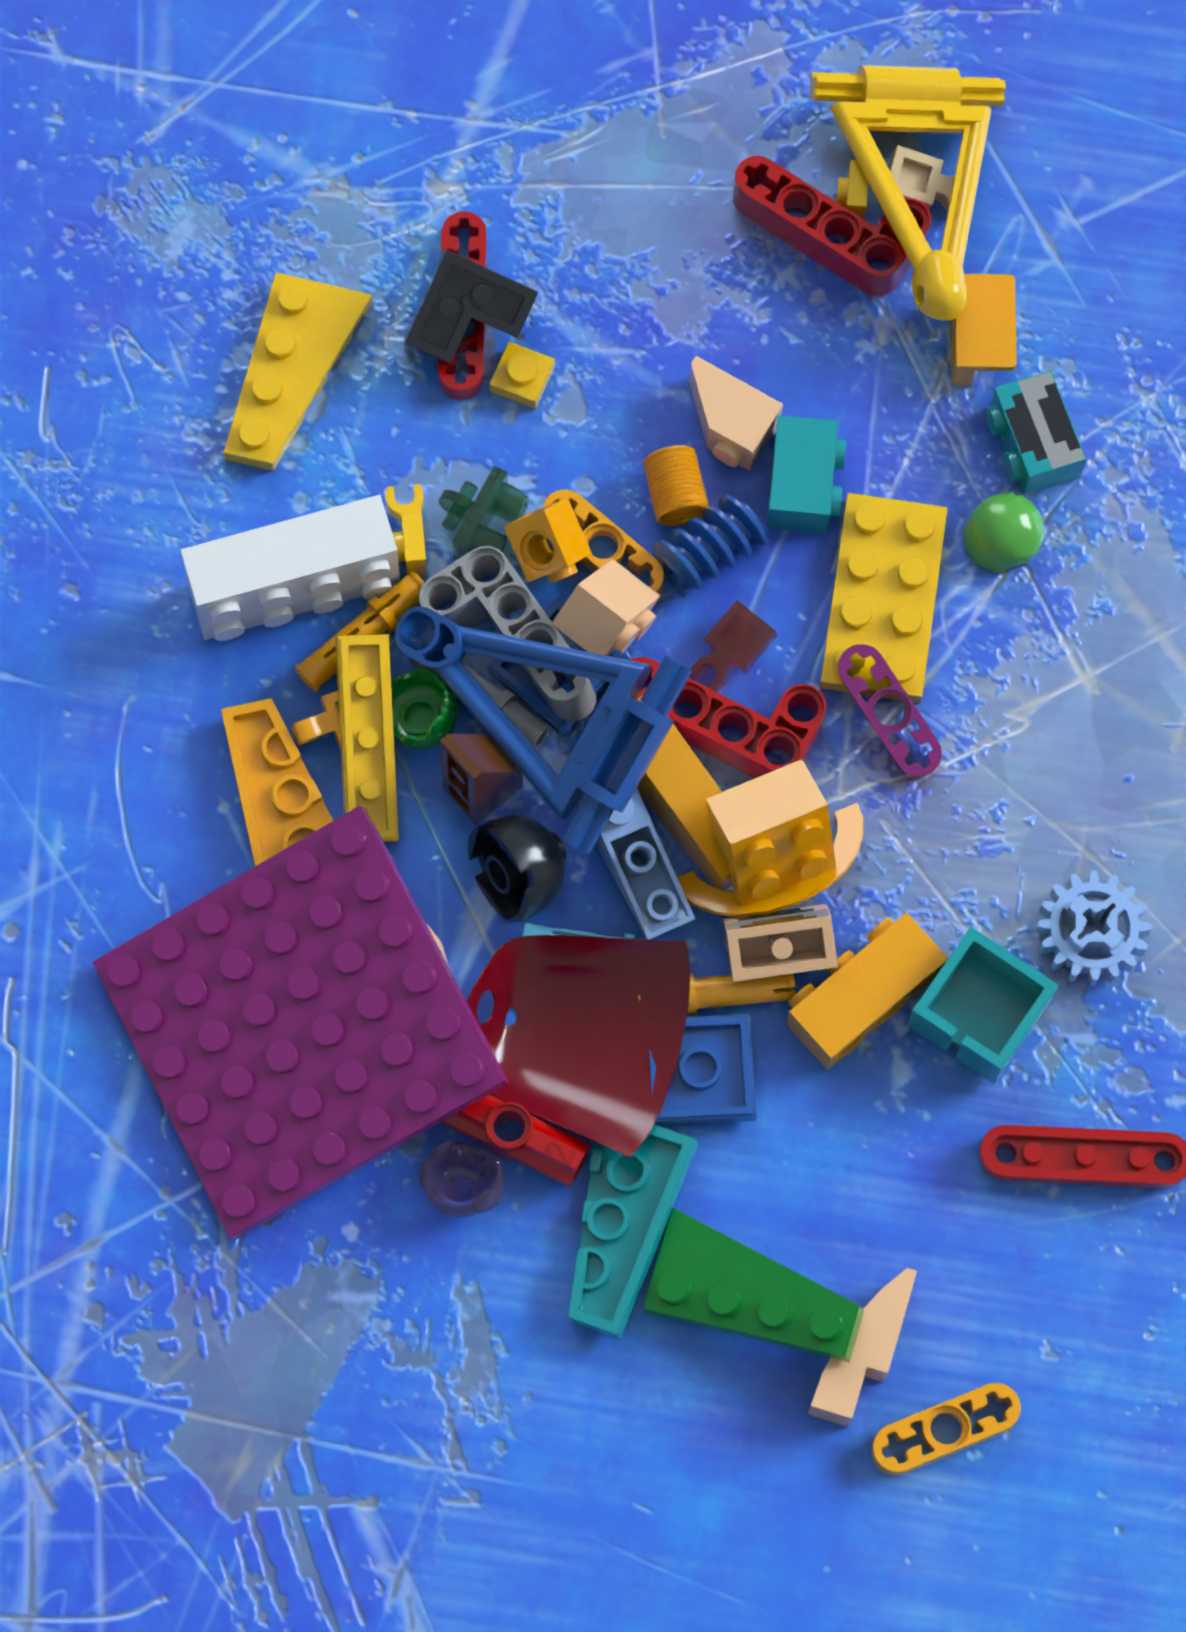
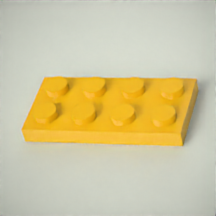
(885, 590)

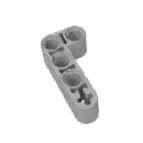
(496, 602)

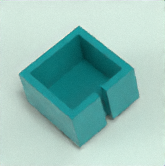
(982, 1004)

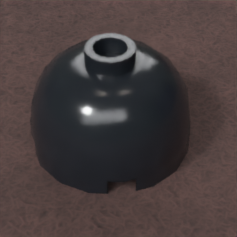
(519, 865)

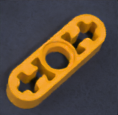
(638, 561)
(987, 1426)

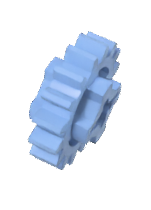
(1081, 912)

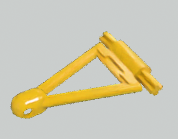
(918, 102)

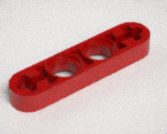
(474, 360)

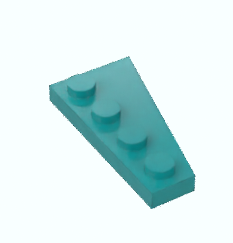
(623, 1226)

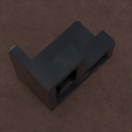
(462, 292)

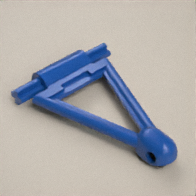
(615, 742)

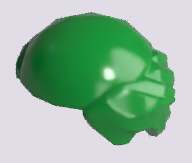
(422, 708)

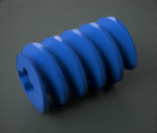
(707, 542)

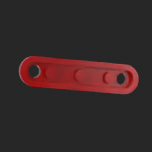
(1084, 1156)

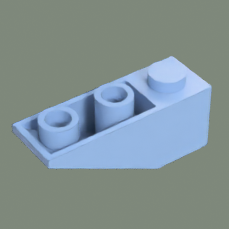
(643, 870)

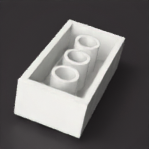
(291, 568)

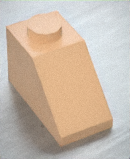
(732, 414)

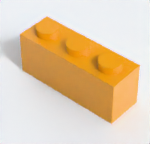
(865, 989)

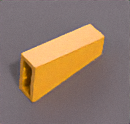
(677, 794)

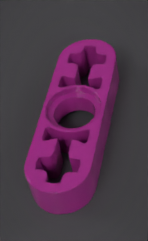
(900, 748)

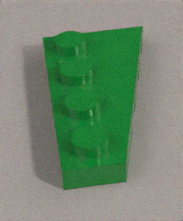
(738, 1291)

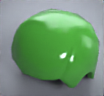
(1003, 532)

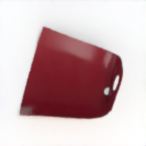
(583, 1032)

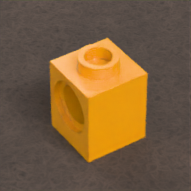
(562, 529)

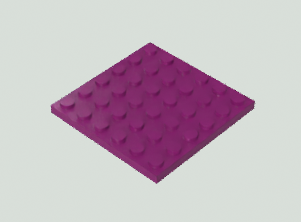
(299, 1022)

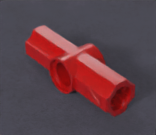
(539, 1147)

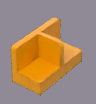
(986, 330)

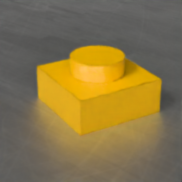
(853, 190)
(522, 375)

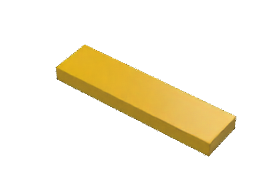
(367, 729)

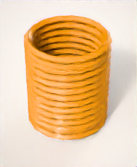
(675, 485)

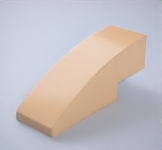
(871, 1355)

